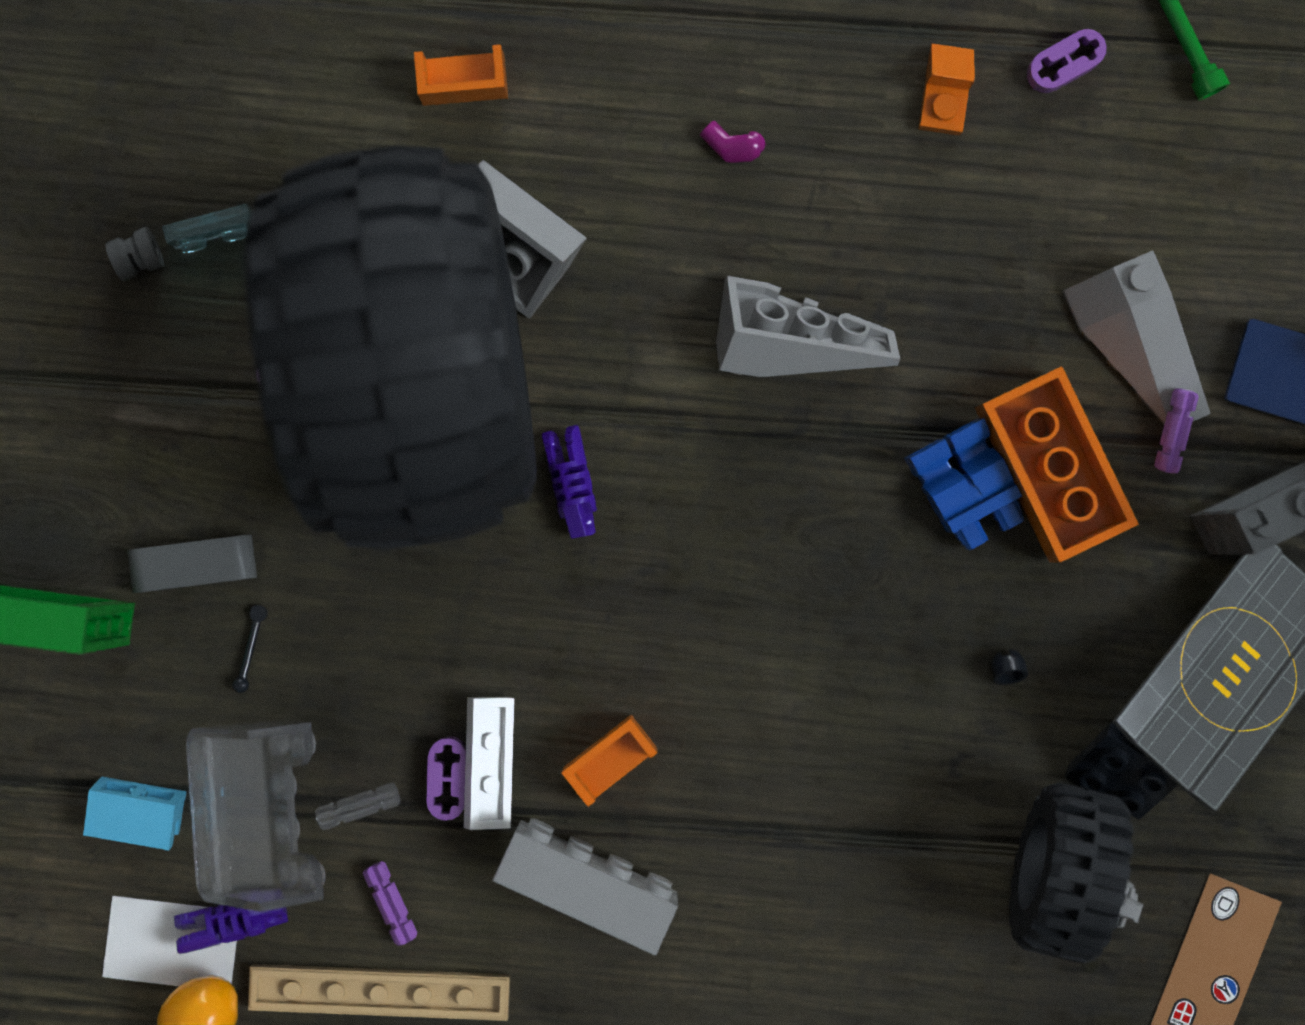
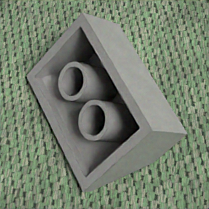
(535, 242)

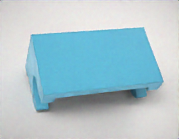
(134, 813)

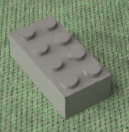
(588, 886)

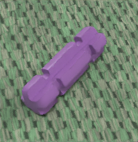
(1176, 430)
(390, 903)

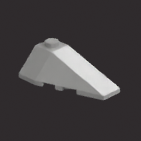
(1139, 331)
(779, 336)

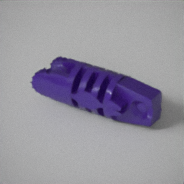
(571, 481)
(224, 925)

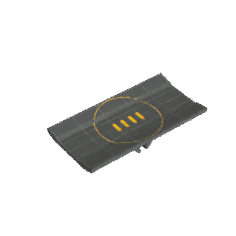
(1225, 680)

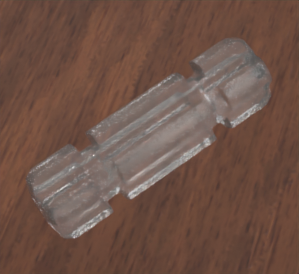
(357, 806)

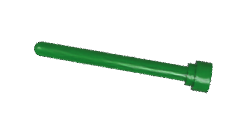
(1206, 76)

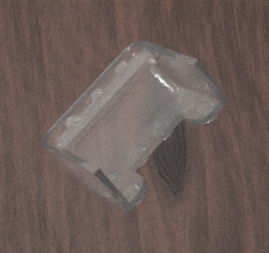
(247, 815)

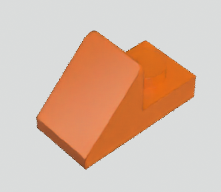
(947, 89)

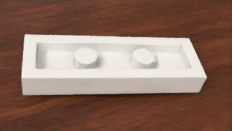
(488, 763)

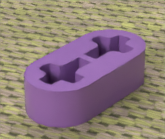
(1061, 53)
(437, 777)

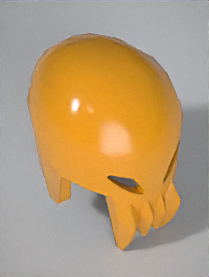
(201, 1002)

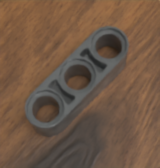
(192, 563)

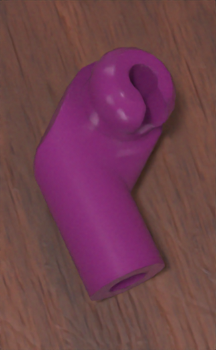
(733, 148)

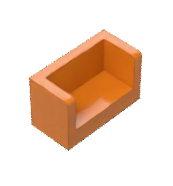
(461, 78)
(609, 760)

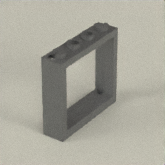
(1255, 515)

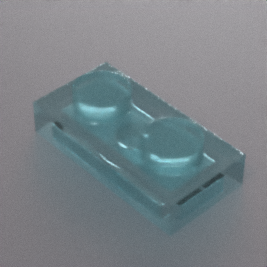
(194, 232)

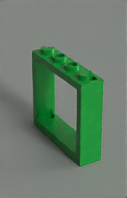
(63, 621)

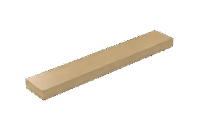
(379, 992)

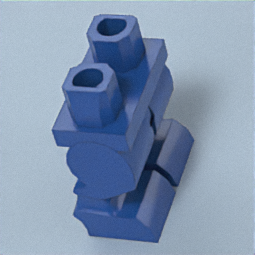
(967, 498)

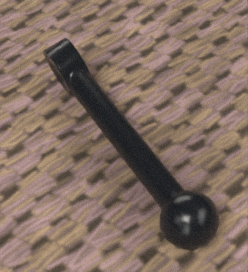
(258, 614)

